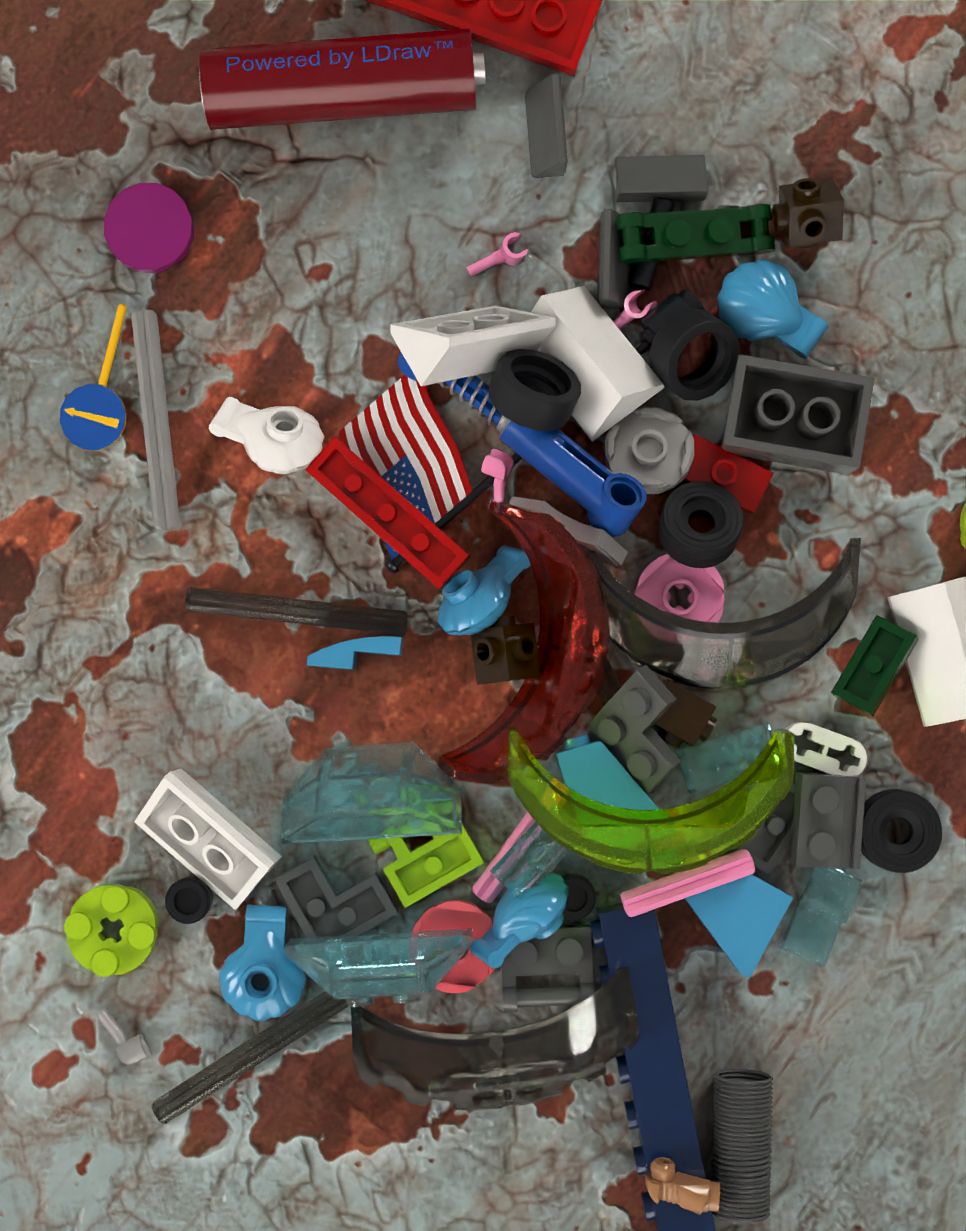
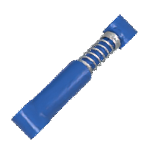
(608, 497)

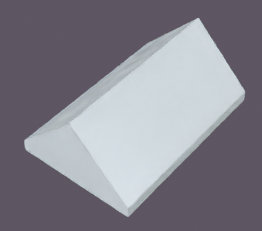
(467, 341)
(606, 364)
(939, 656)
(206, 837)

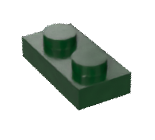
(874, 665)

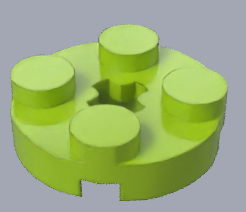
(86, 925)

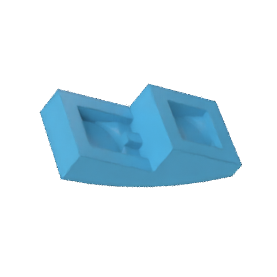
(344, 654)

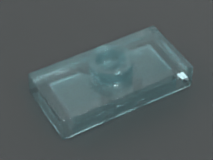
(528, 861)

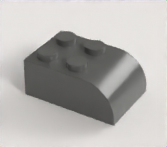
(797, 415)

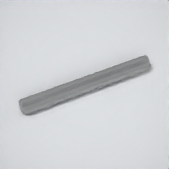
(155, 420)

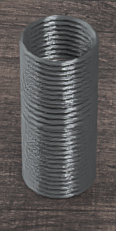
(742, 1134)

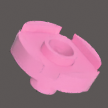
(704, 584)

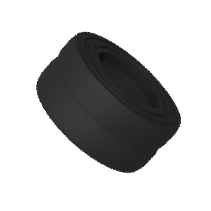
(706, 501)
(924, 833)

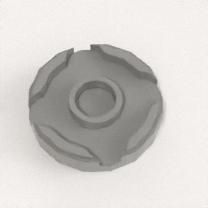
(651, 448)

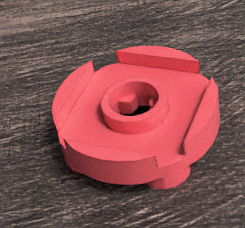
(459, 915)

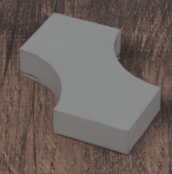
(588, 537)

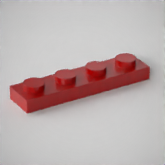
(387, 513)

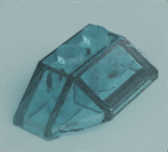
(371, 795)
(380, 964)

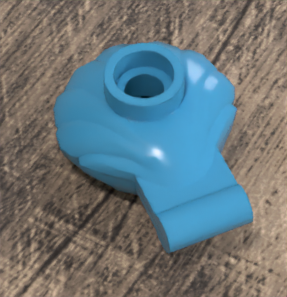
(764, 304)
(480, 597)
(518, 921)
(259, 975)

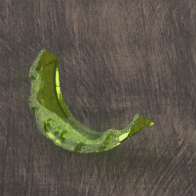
(658, 838)

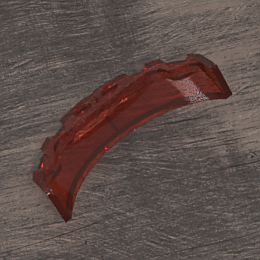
(569, 647)

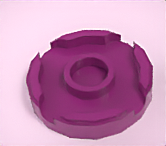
(149, 227)

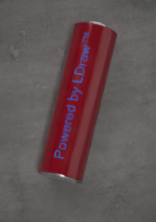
(339, 79)

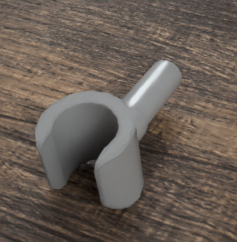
(128, 1050)

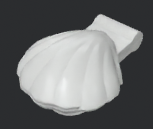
(274, 437)

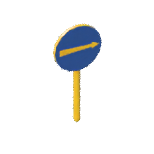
(92, 413)

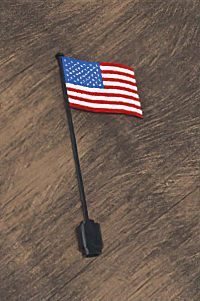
(415, 452)

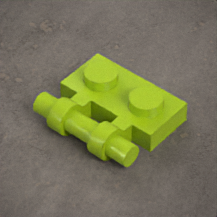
(429, 865)

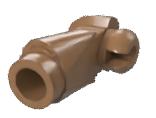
(680, 1188)

